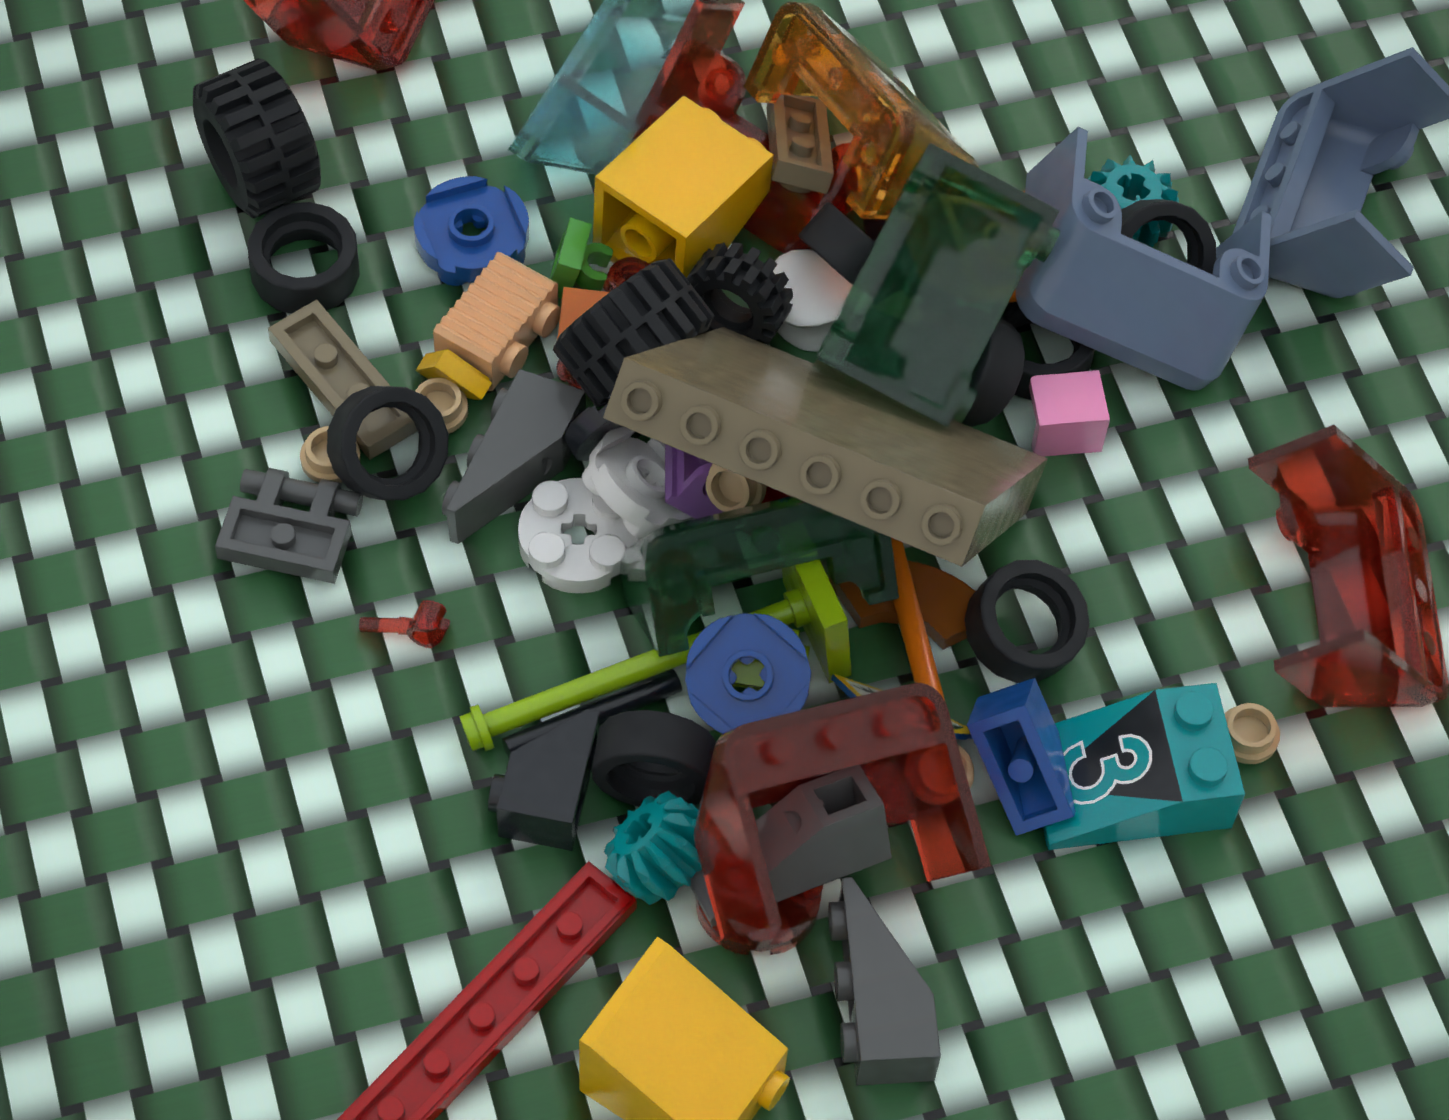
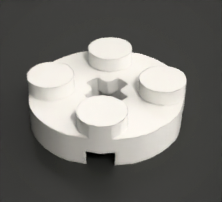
(632, 481)
(552, 554)

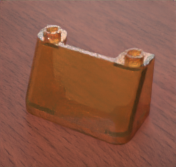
(889, 125)

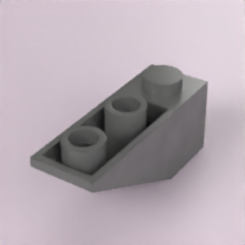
(515, 453)
(817, 835)
(889, 1003)

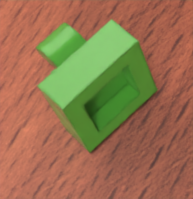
(574, 257)

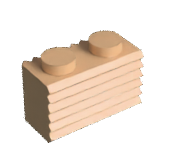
(499, 318)

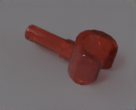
(424, 629)

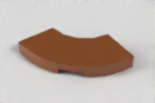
(940, 597)

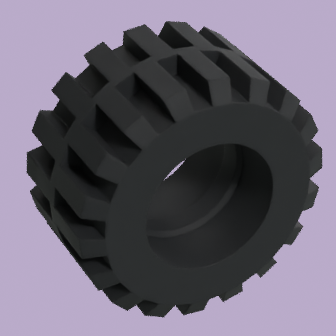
(256, 137)
(636, 316)

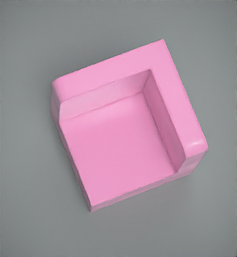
(1069, 413)

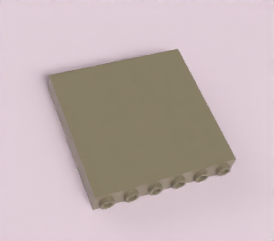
(827, 442)

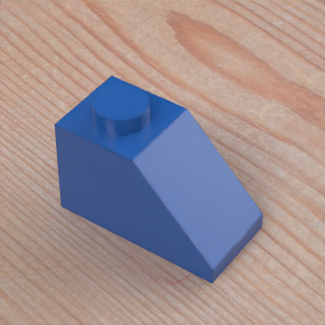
(1023, 755)

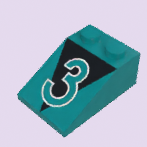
(1149, 769)

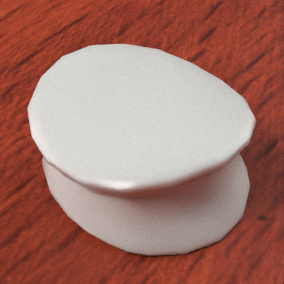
(815, 300)

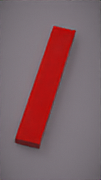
(498, 1001)

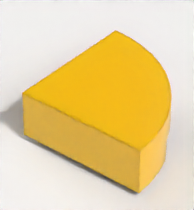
(453, 368)

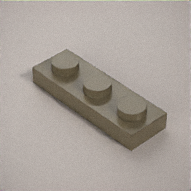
(800, 143)
(335, 370)

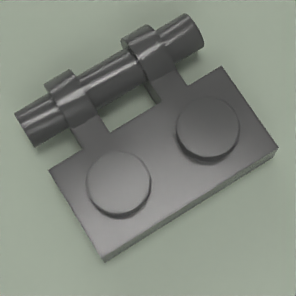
(287, 538)

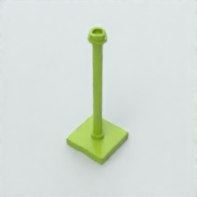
(807, 603)

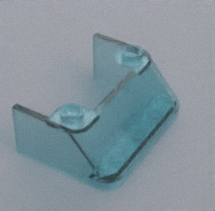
(601, 86)

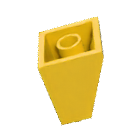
(680, 188)
(679, 1048)

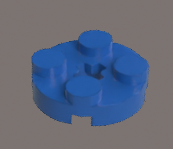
(465, 200)
(746, 639)

